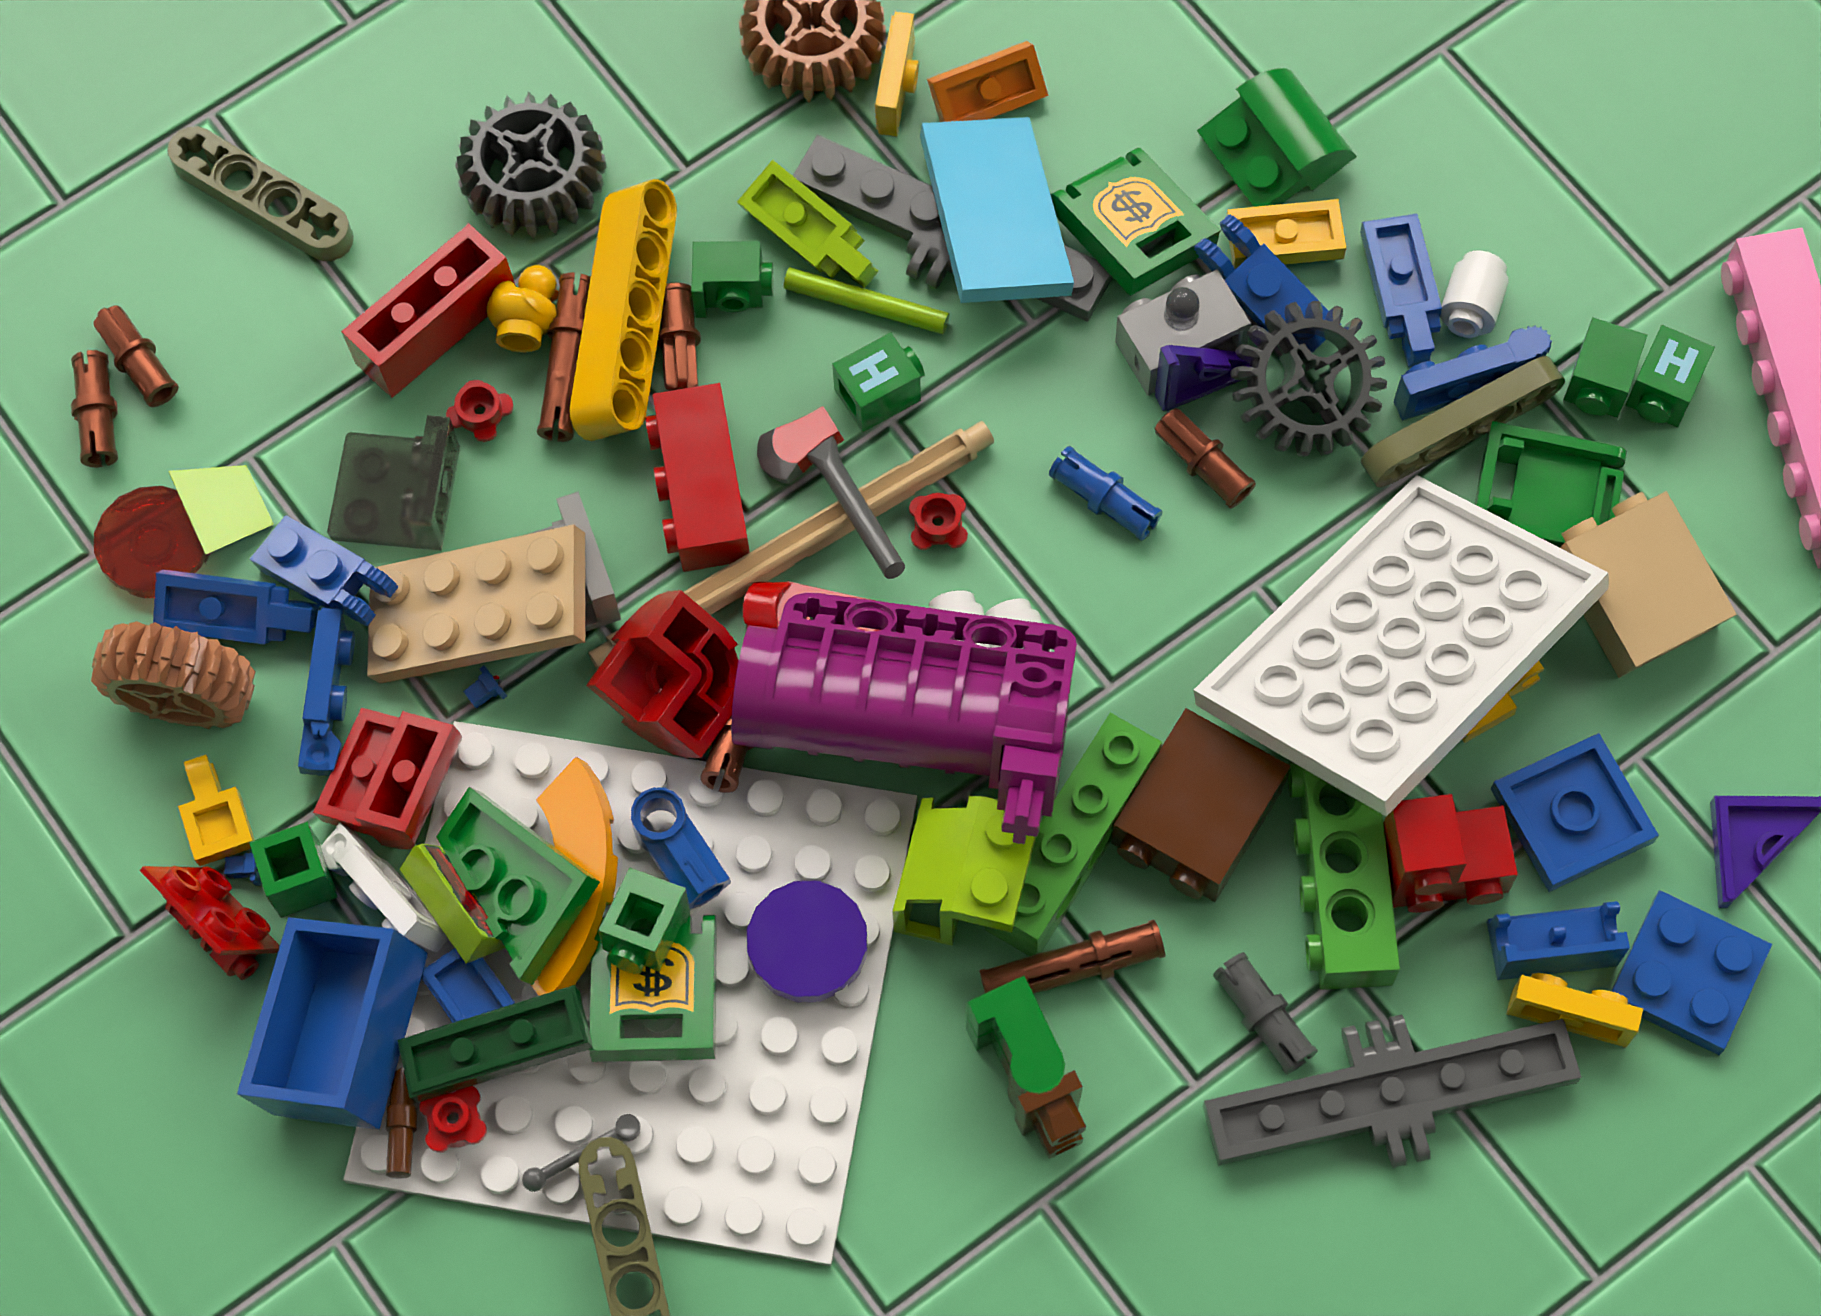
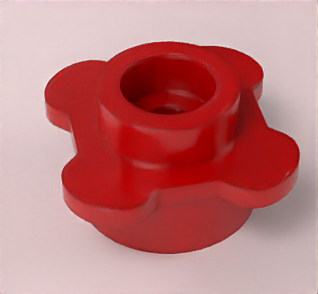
(475, 395)
(935, 506)
(468, 1128)

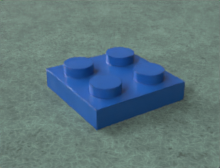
(1574, 812)
(1691, 971)

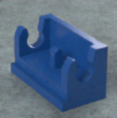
(1557, 941)

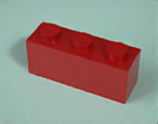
(427, 311)
(697, 477)

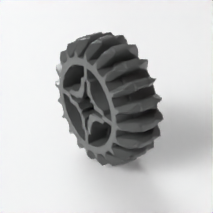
(533, 183)
(1350, 353)

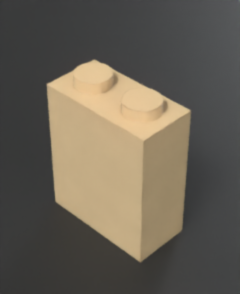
(1657, 582)

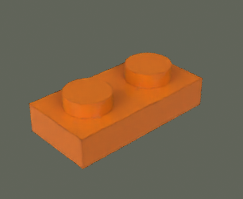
(989, 85)

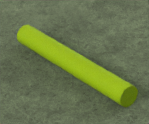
(866, 300)

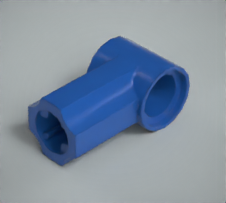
(680, 850)

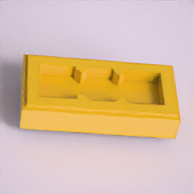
(897, 75)

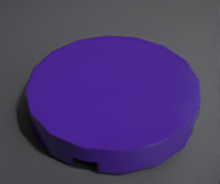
(807, 941)

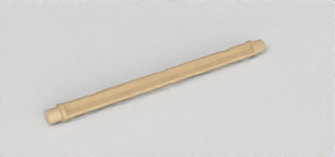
(830, 524)

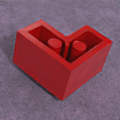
(1447, 854)

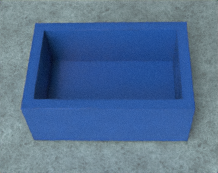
(333, 1023)

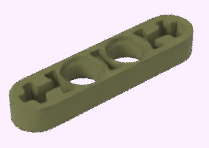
(263, 189)
(1462, 421)
(641, 1253)

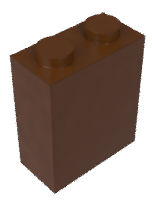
(1199, 806)

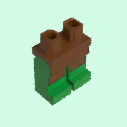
(1033, 1062)

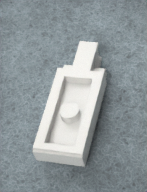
(381, 888)

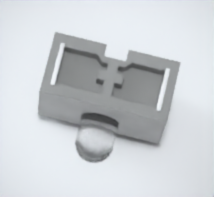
(1193, 314)

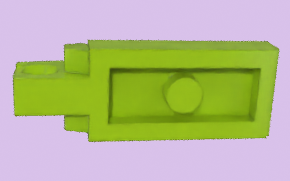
(806, 224)

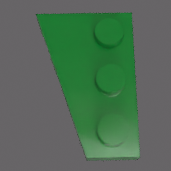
(518, 879)

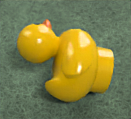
(523, 311)

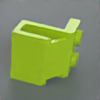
(965, 865)

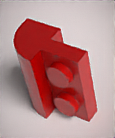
(389, 776)

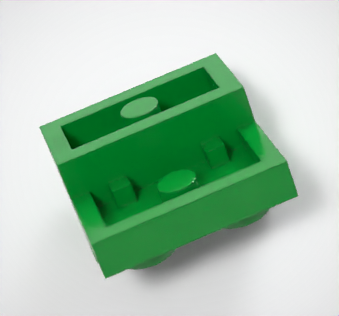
(1275, 139)

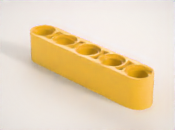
(623, 311)

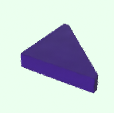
(1192, 373)
(1752, 834)

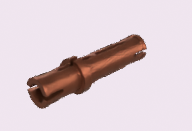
(566, 336)
(1081, 960)

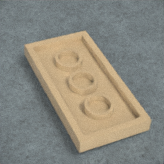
(479, 605)

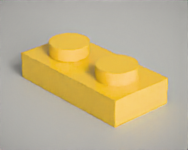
(1295, 231)
(1594, 1015)

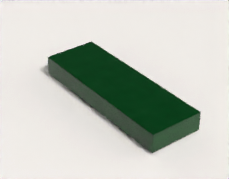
(494, 1044)

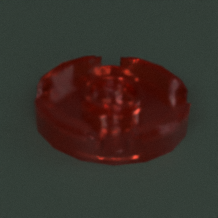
(145, 535)

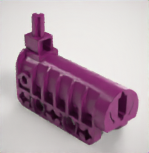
(913, 694)

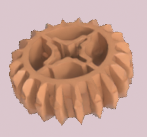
(814, 49)
(173, 675)

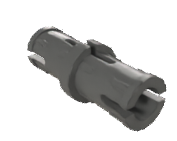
(1265, 1013)

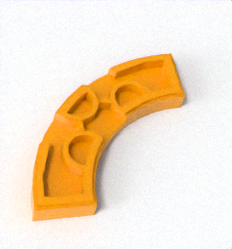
(582, 832)

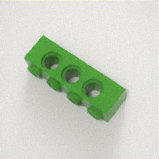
(1078, 830)
(1339, 956)

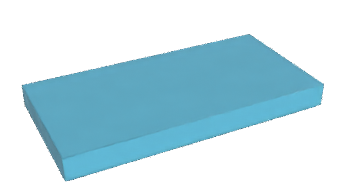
(996, 210)

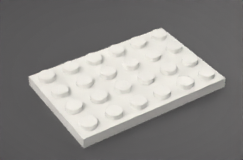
(1401, 643)

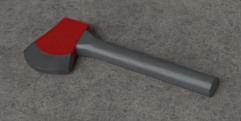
(814, 441)

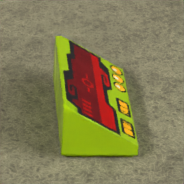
(449, 902)

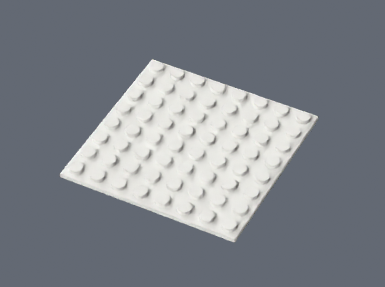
(727, 1146)

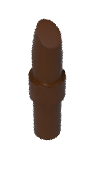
(401, 1125)

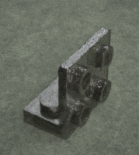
(396, 487)

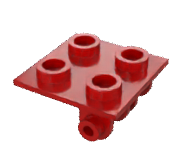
(205, 907)

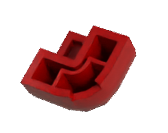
(671, 674)

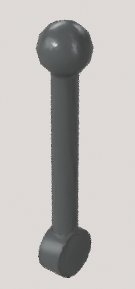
(534, 1178)

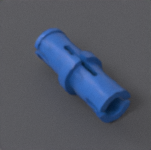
(1105, 493)

